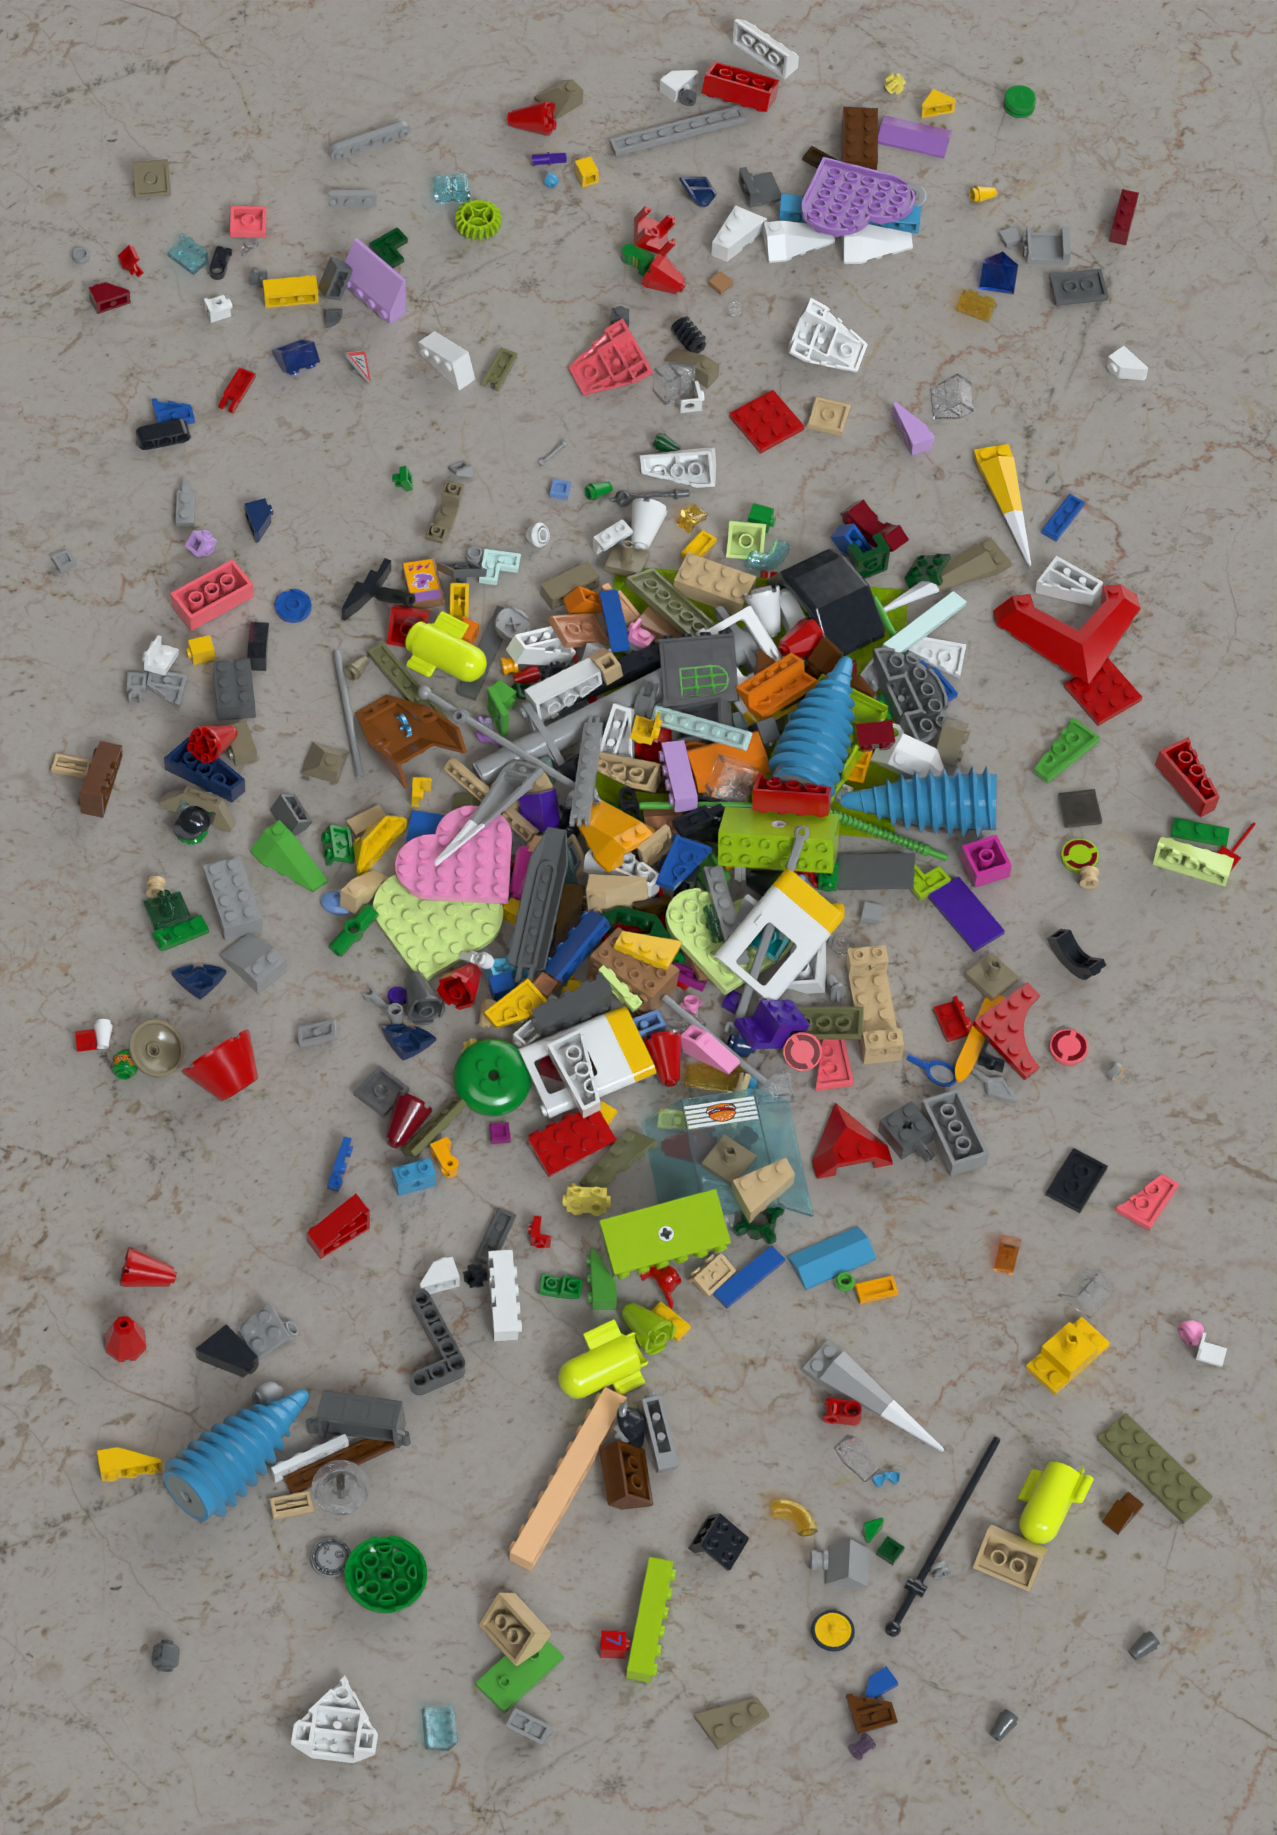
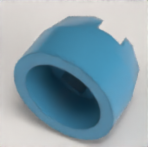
(551, 180)

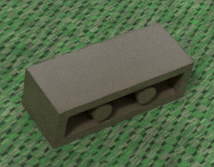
(557, 588)

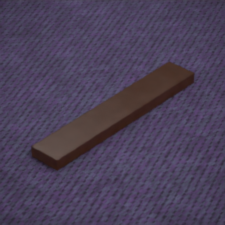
(357, 1453)

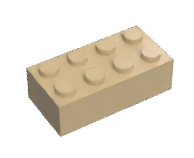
(713, 583)

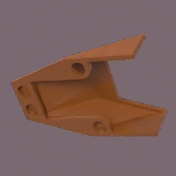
(392, 746)

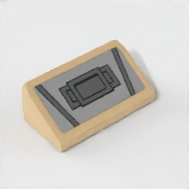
(577, 855)

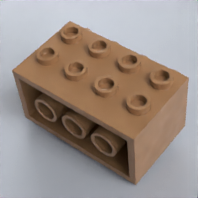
(641, 978)

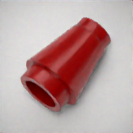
(527, 675)

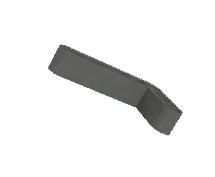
(439, 1343)

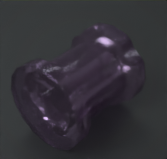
(862, 1746)

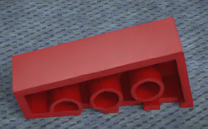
(1188, 776)
(790, 797)

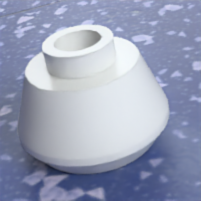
(538, 535)

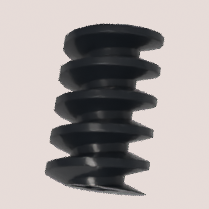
(689, 334)

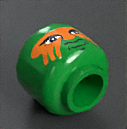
(123, 1065)

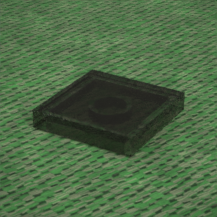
(1079, 808)

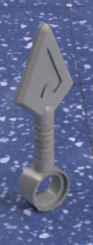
(994, 1085)

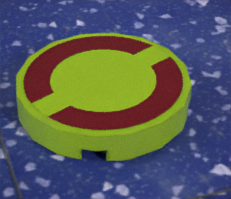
(1078, 854)

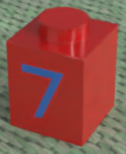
(614, 1644)

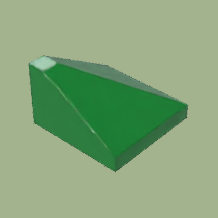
(871, 1529)

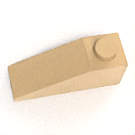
(361, 890)

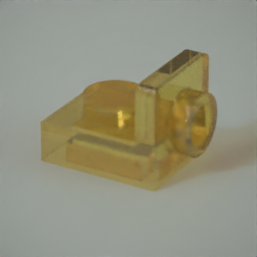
(690, 517)

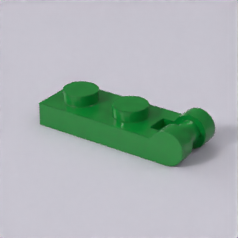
(180, 933)

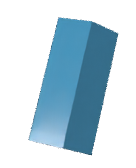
(832, 1257)

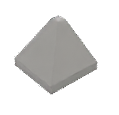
(462, 469)

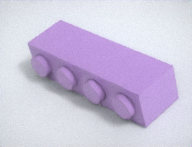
(679, 776)

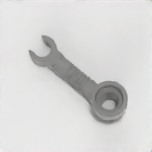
(394, 1011)

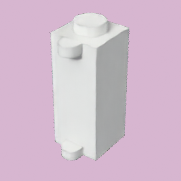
(789, 610)

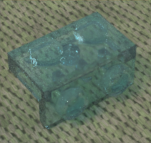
(189, 254)
(439, 1728)

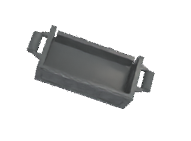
(360, 1418)

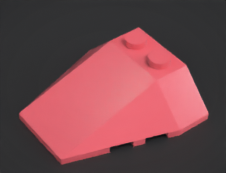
(610, 361)

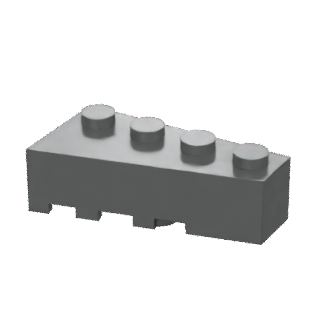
(573, 1007)

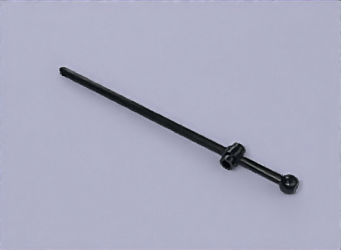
(916, 1585)

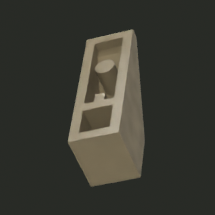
(706, 369)

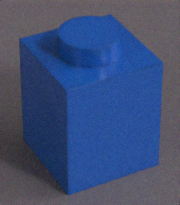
(501, 985)

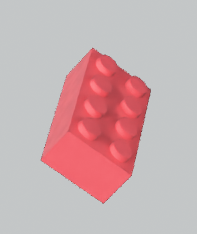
(212, 595)

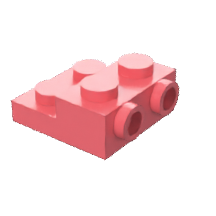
(248, 221)

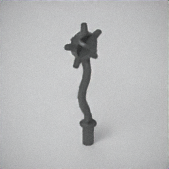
(623, 498)

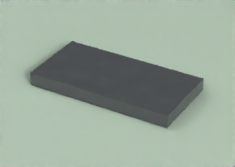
(876, 871)

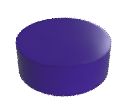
(397, 995)

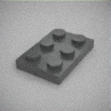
(1078, 287)

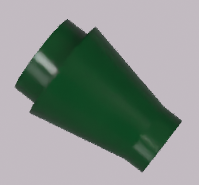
(665, 443)

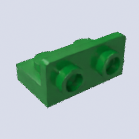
(337, 845)

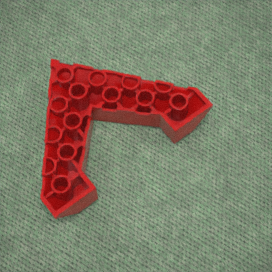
(1075, 651)

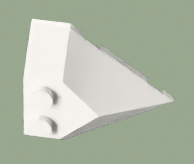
(336, 1728)

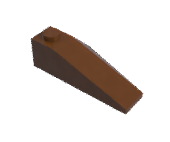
(825, 658)

